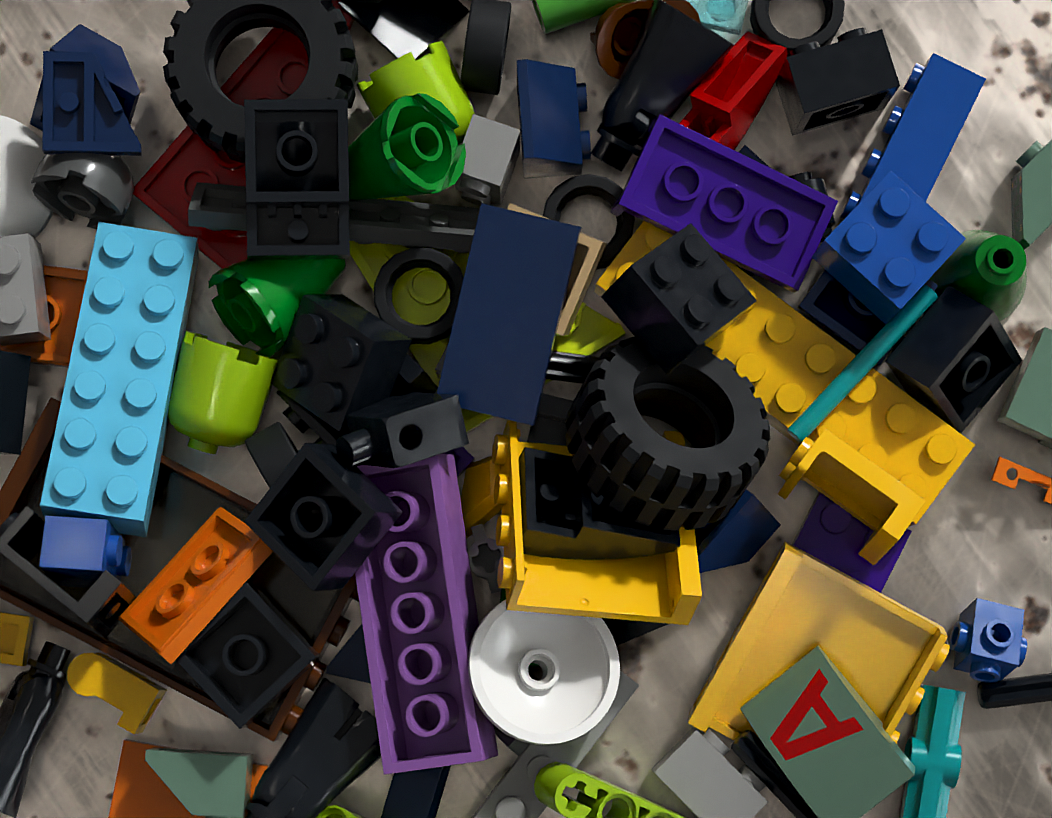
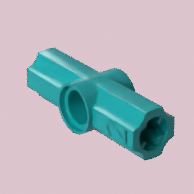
(933, 753)

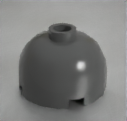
(85, 185)

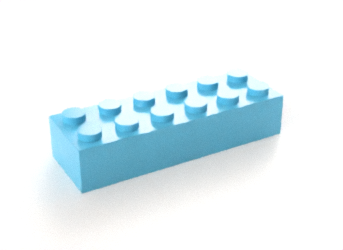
(121, 377)

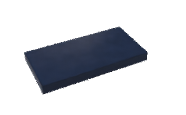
(508, 313)

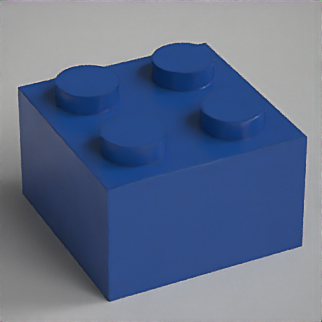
(888, 247)

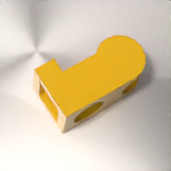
(118, 685)

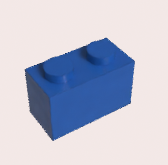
(81, 550)

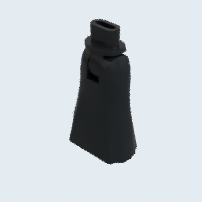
(661, 73)
(24, 718)
(319, 758)

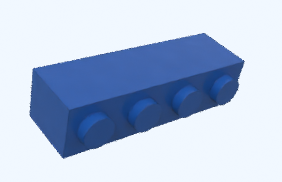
(924, 129)

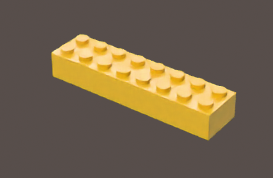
(795, 362)

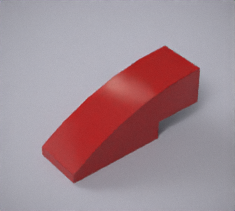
(735, 90)

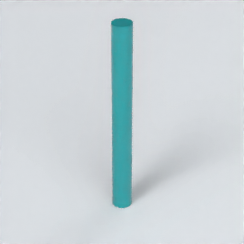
(862, 364)

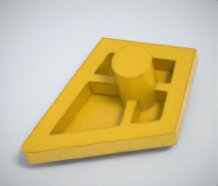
(478, 493)

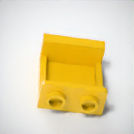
(856, 487)

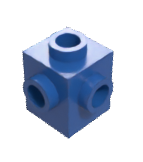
(988, 640)

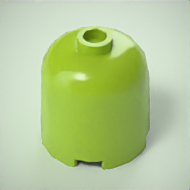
(427, 75)
(218, 392)

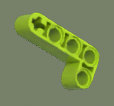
(592, 796)

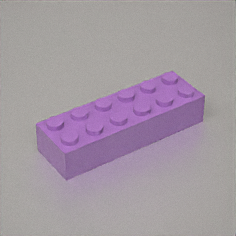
(421, 623)

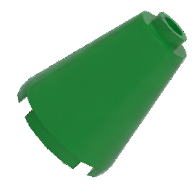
(406, 151)
(986, 269)
(263, 296)

